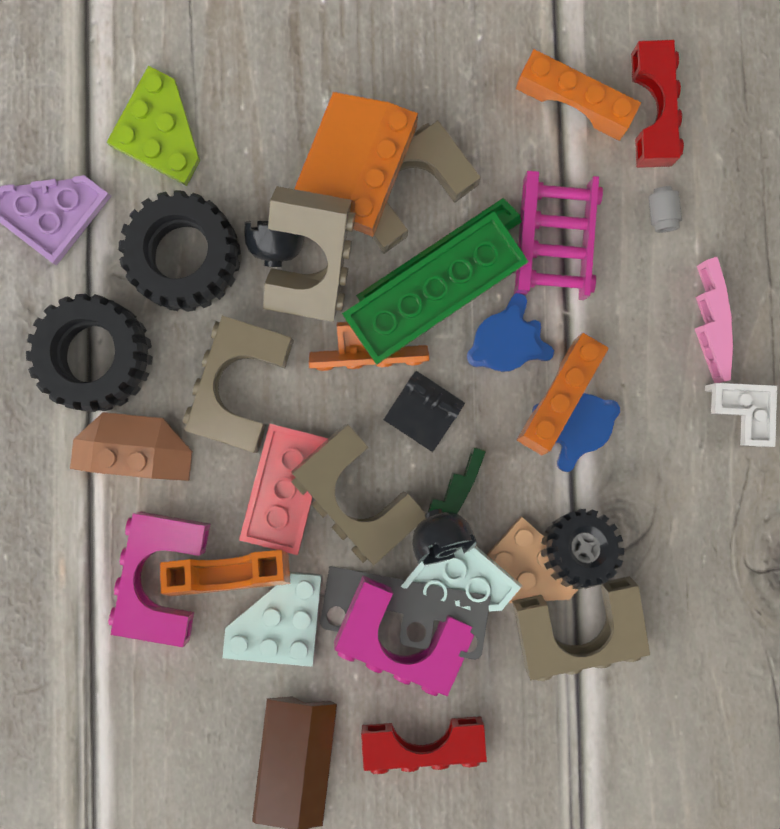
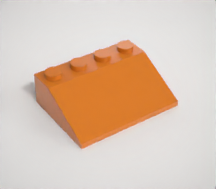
(359, 155)

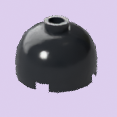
(271, 244)
(441, 537)

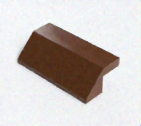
(294, 763)

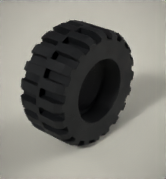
(153, 224)
(53, 340)

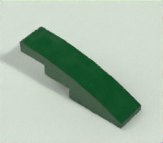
(459, 485)

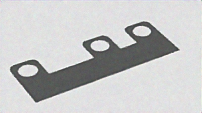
(412, 604)

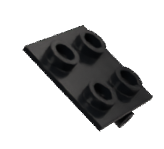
(424, 411)

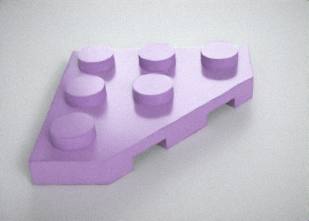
(51, 212)

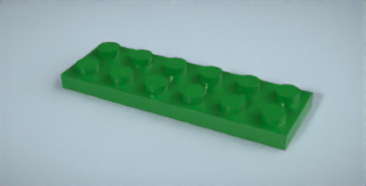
(435, 288)

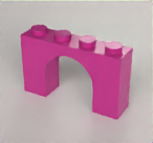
(134, 612)
(430, 668)

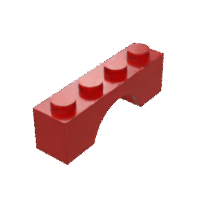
(655, 69)
(460, 744)

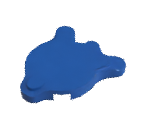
(507, 340)
(585, 429)

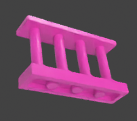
(532, 219)

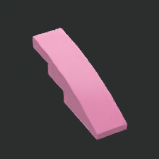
(716, 334)

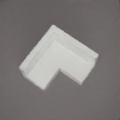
(756, 406)

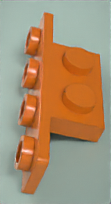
(354, 355)

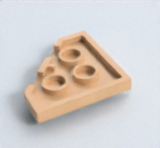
(521, 557)

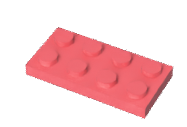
(276, 507)

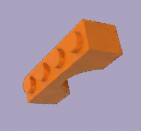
(604, 106)
(563, 395)
(208, 576)

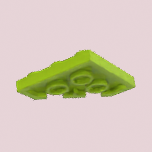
(157, 128)

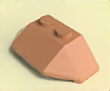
(131, 448)

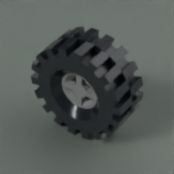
(596, 545)

